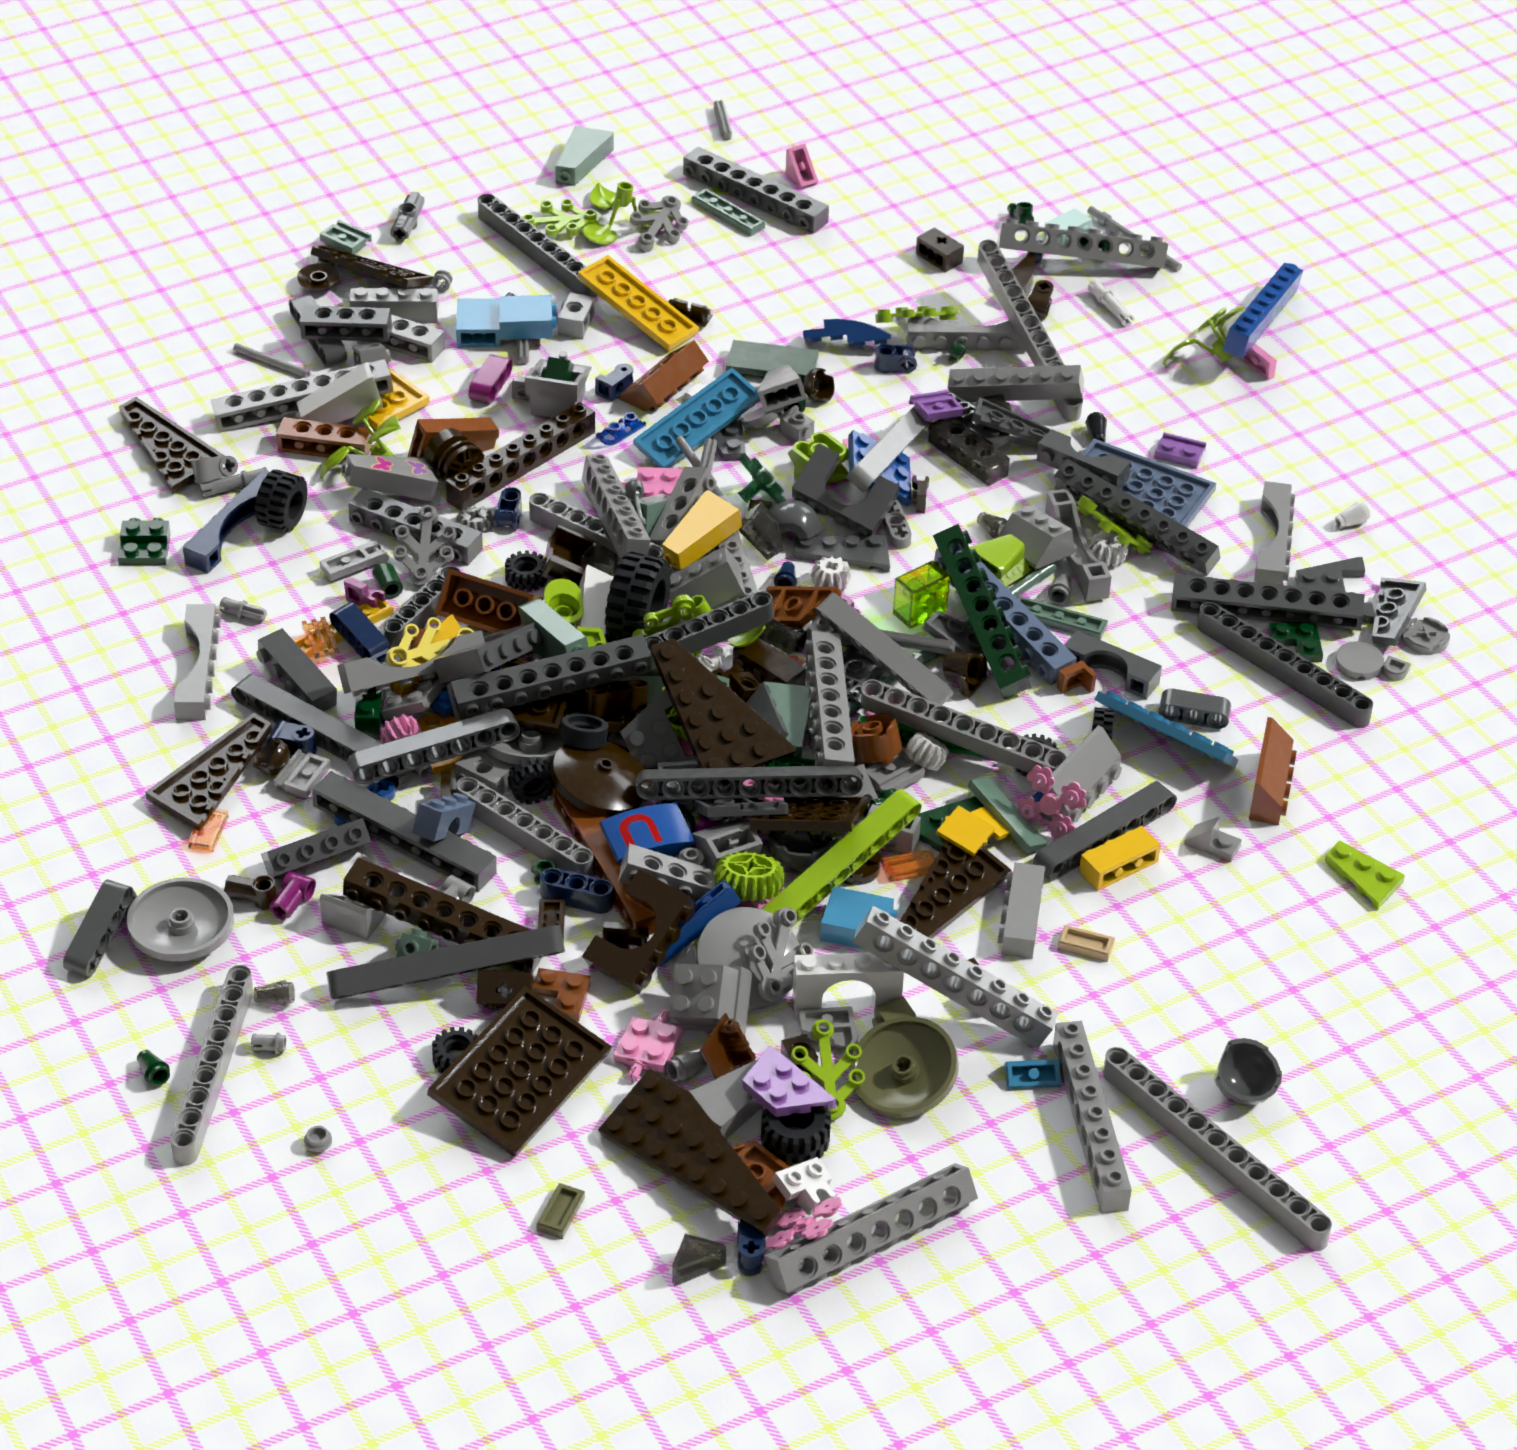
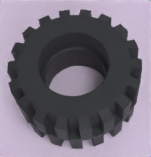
(281, 500)
(797, 1145)

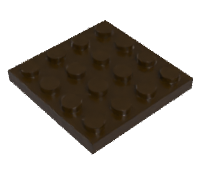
(814, 815)

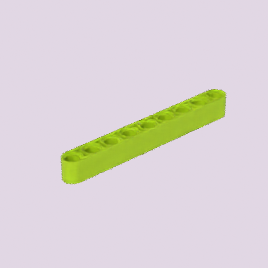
(847, 855)

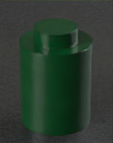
(387, 580)

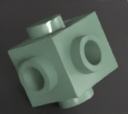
(415, 942)

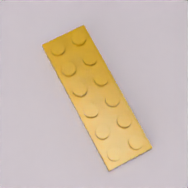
(638, 303)

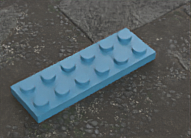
(697, 418)
(1162, 726)

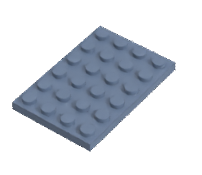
(1159, 485)

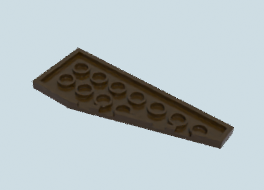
(678, 1138)

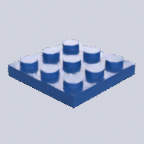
(898, 471)

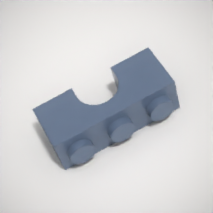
(444, 814)

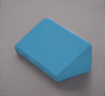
(1032, 1074)

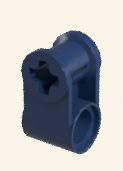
(893, 358)
(508, 508)
(294, 736)
(750, 1250)

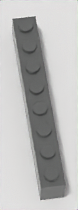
(395, 825)

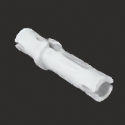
(1106, 298)

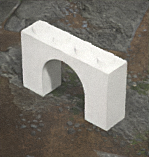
(818, 972)

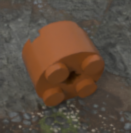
(876, 739)

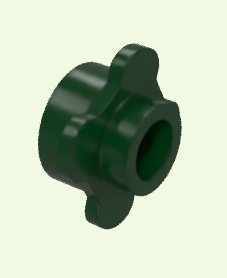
(957, 350)
(539, 867)

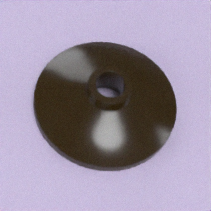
(318, 276)

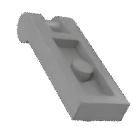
(353, 560)

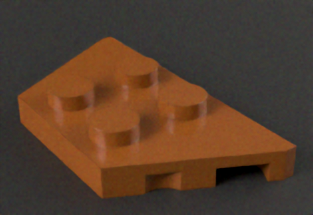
(797, 604)
(763, 1166)

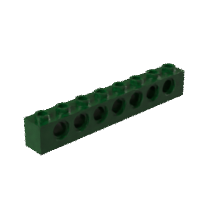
(1009, 681)

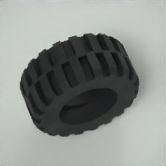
(637, 588)

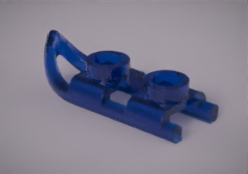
(617, 430)

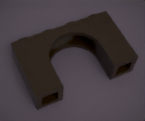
(636, 966)

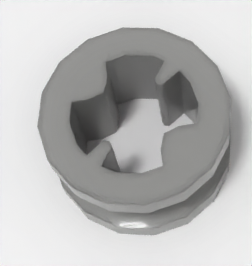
(444, 285)

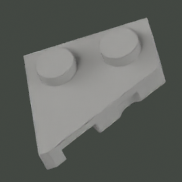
(841, 1019)

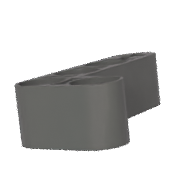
(98, 927)

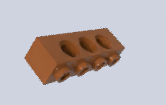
(320, 438)

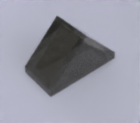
(696, 1258)

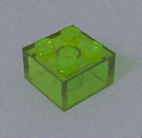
(921, 594)

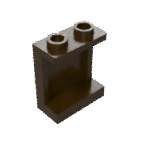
(564, 555)

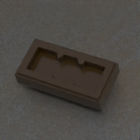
(552, 913)

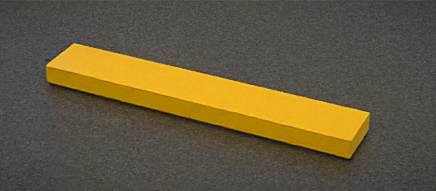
(373, 614)

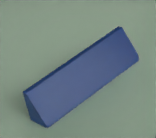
(707, 908)

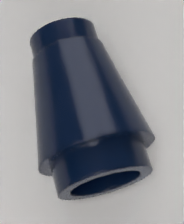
(786, 575)

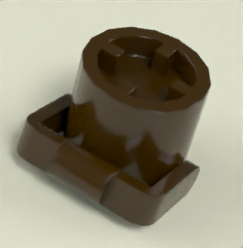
(966, 669)

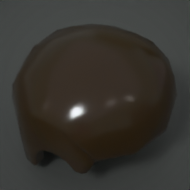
(819, 385)
(272, 757)

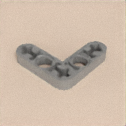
(894, 529)

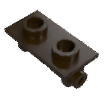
(697, 313)

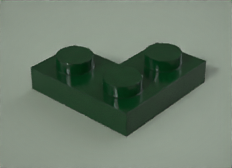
(1301, 635)

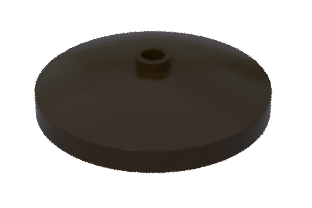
(598, 779)

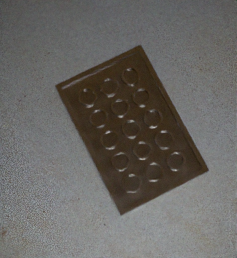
(519, 1071)

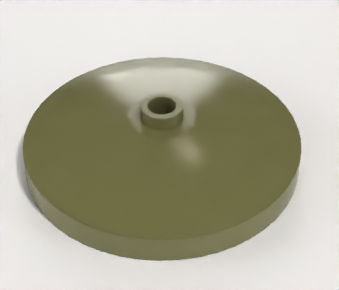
(906, 1067)

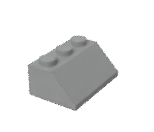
(1042, 535)
(713, 576)

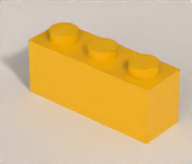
(1119, 858)

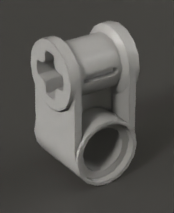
(212, 468)

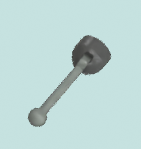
(632, 492)

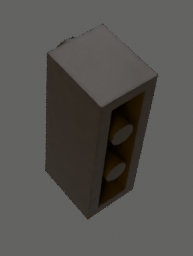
(769, 664)

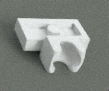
(806, 1181)

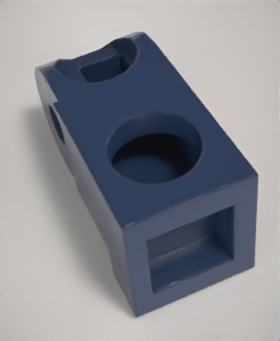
(614, 382)

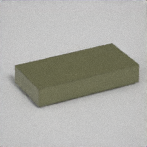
(560, 1210)

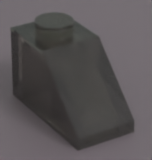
(762, 531)

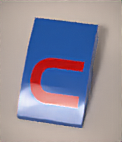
(651, 827)

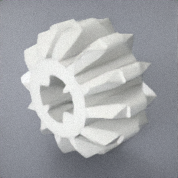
(1108, 548)
(831, 573)
(927, 751)

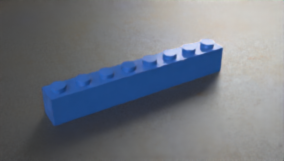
(1263, 310)

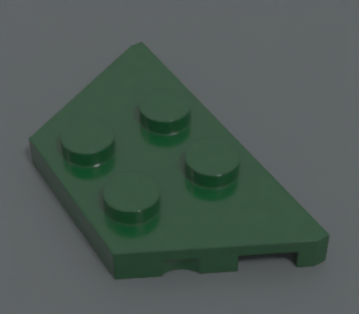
(934, 818)

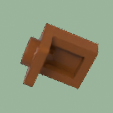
(1075, 676)

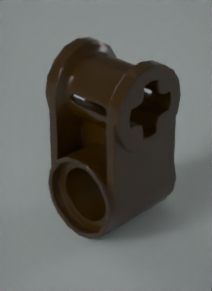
(1041, 297)

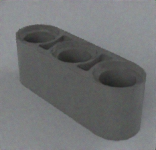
(1195, 708)

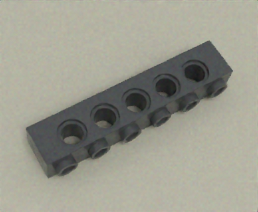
(386, 514)

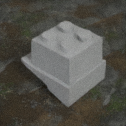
(554, 396)
(706, 992)

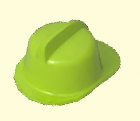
(565, 599)

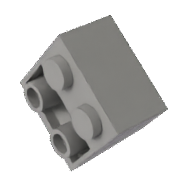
(727, 839)

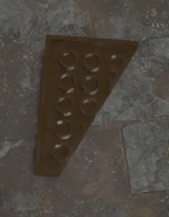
(715, 719)

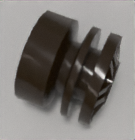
(450, 453)

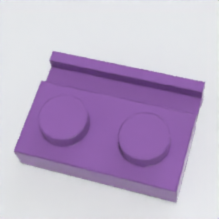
(936, 405)
(1180, 450)

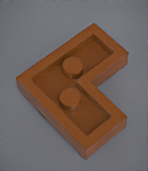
(567, 987)

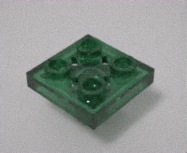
(761, 481)

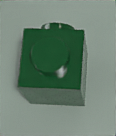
(558, 369)

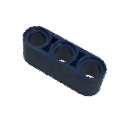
(358, 630)
(579, 890)

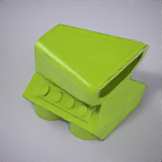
(803, 451)
(1004, 558)

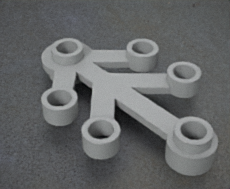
(670, 206)
(425, 548)
(771, 985)

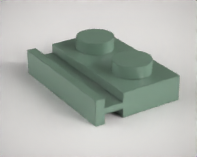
(345, 237)

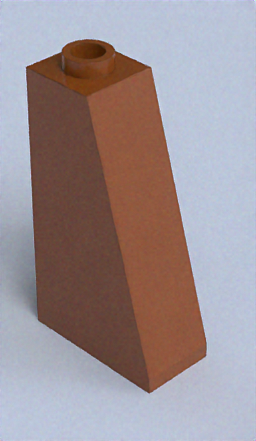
(479, 431)

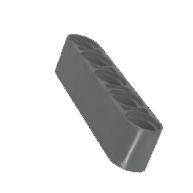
(328, 351)
(416, 609)

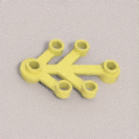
(424, 650)

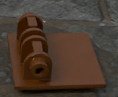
(726, 1048)

